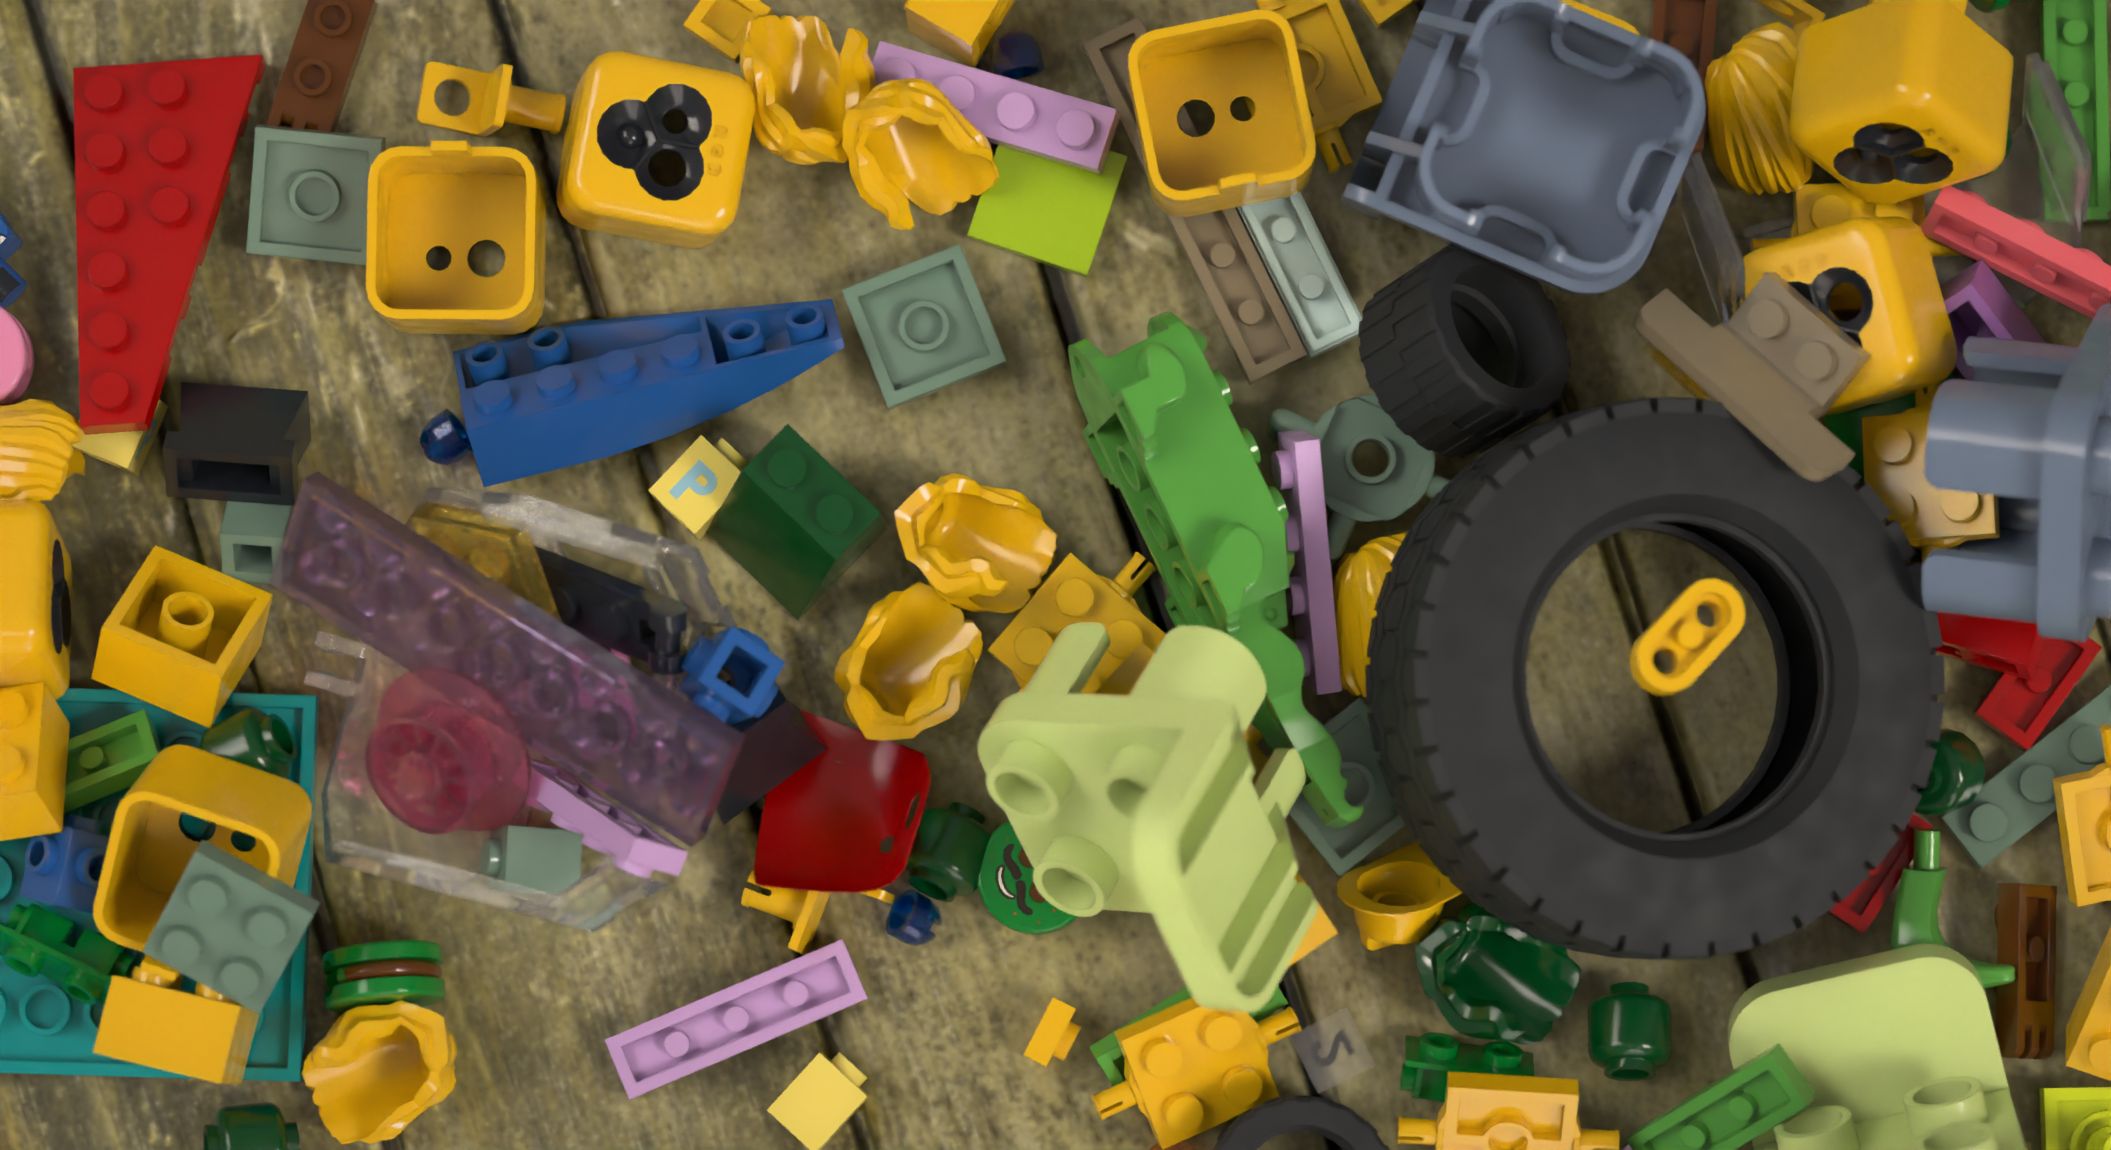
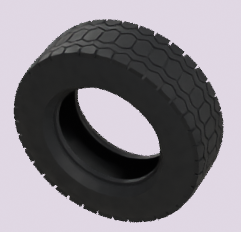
(1847, 652)

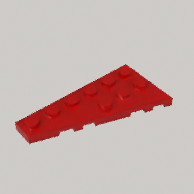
(147, 194)

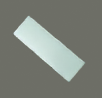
(1302, 272)

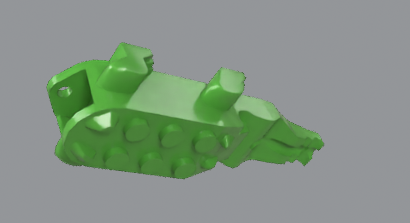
(1208, 520)

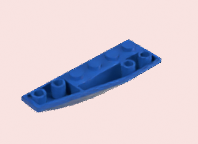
(628, 380)

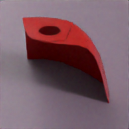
(830, 817)

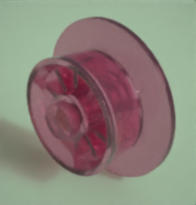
(447, 754)

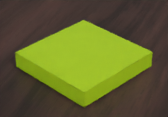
(1047, 209)

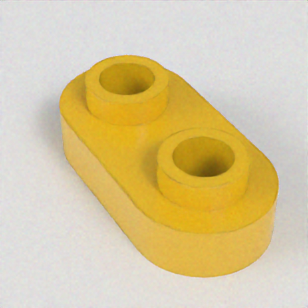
(1685, 639)

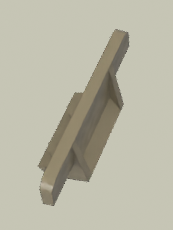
(1768, 366)

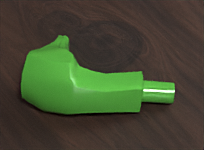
(1918, 902)

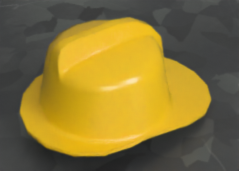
(1396, 897)

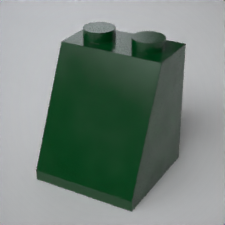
(795, 522)

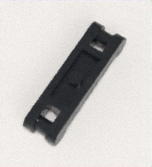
(618, 612)

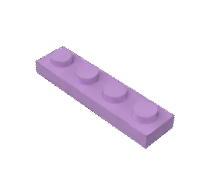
(1011, 110)
(1310, 590)
(602, 822)
(736, 1019)

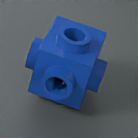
(748, 666)
(66, 865)

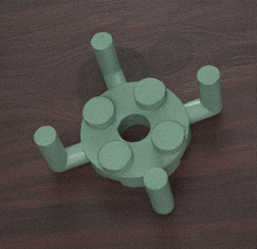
(1348, 493)

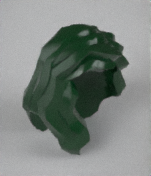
(1495, 977)

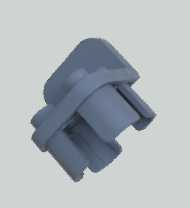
(1532, 139)
(2042, 442)

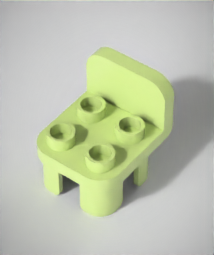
(1156, 806)
(1890, 1048)

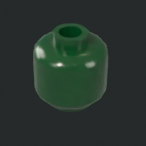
(253, 740)
(1954, 776)
(948, 852)
(1629, 1032)
(251, 1128)

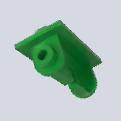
(40, 948)
(1435, 1054)

